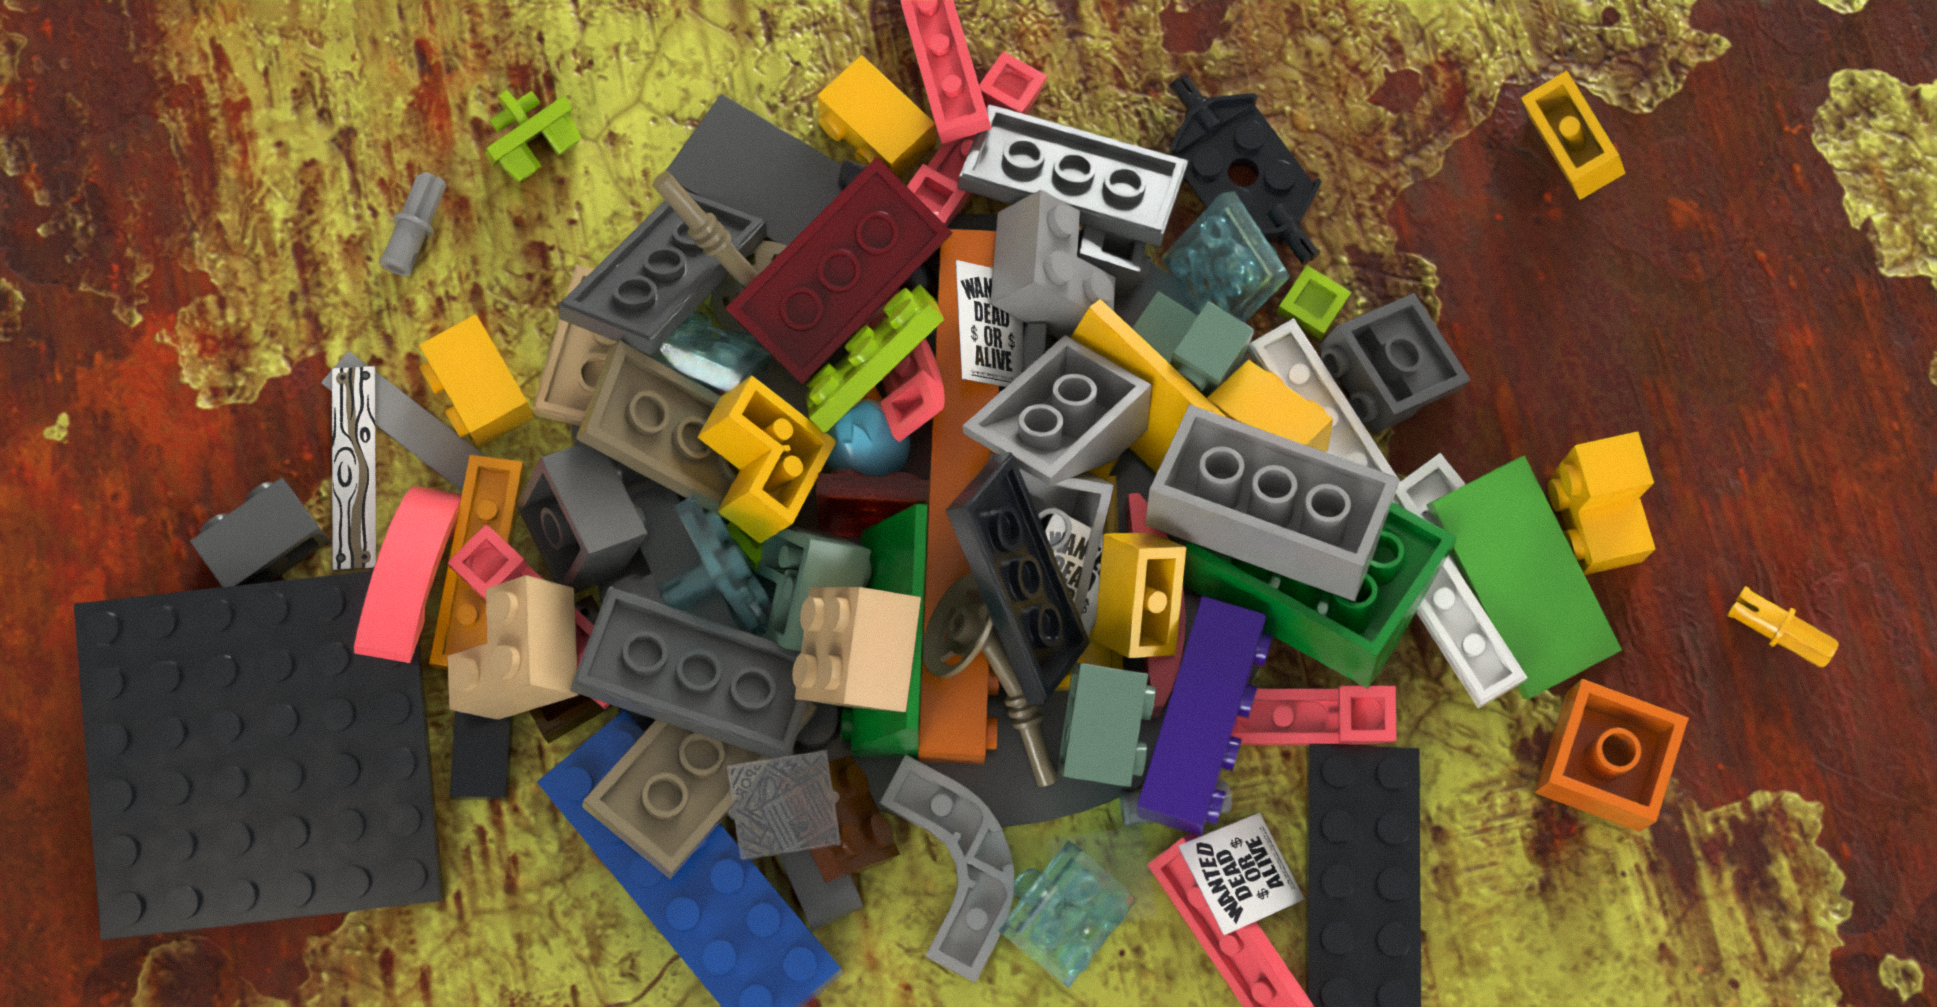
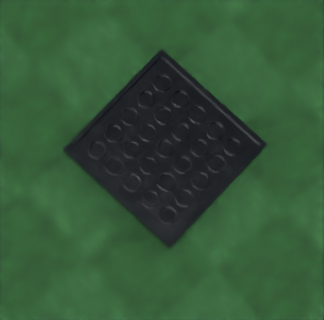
(252, 759)

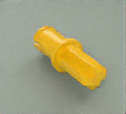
(1783, 628)

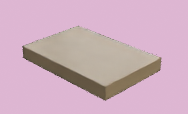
(571, 368)

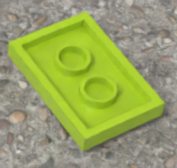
(871, 356)

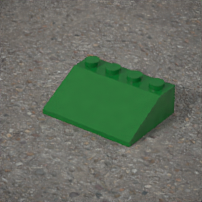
(899, 567)
(1335, 631)

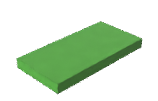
(1525, 575)

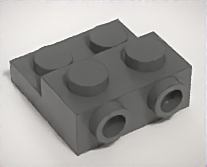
(1392, 362)

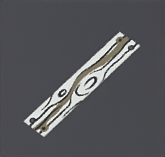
(353, 468)

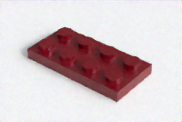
(838, 271)

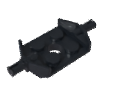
(1234, 133)

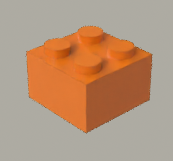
(1611, 755)

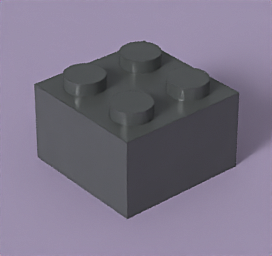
(581, 517)

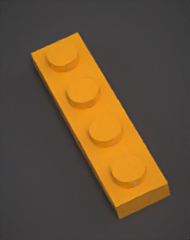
(490, 499)

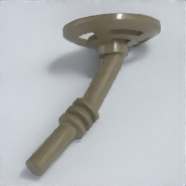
(716, 242)
(969, 633)

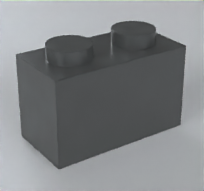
(259, 537)

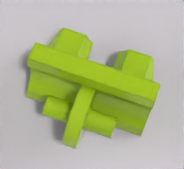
(512, 149)

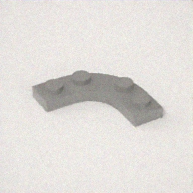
(980, 857)

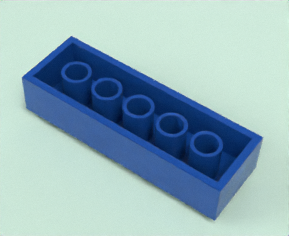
(715, 907)

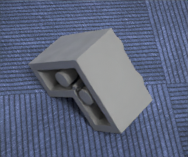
(1039, 267)

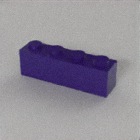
(1202, 717)

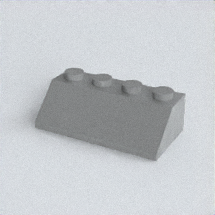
(1271, 502)

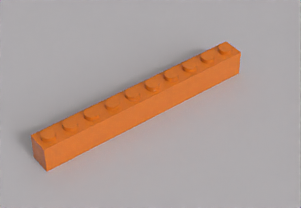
(955, 708)

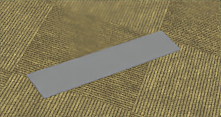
(415, 427)

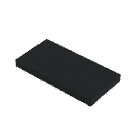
(1018, 577)

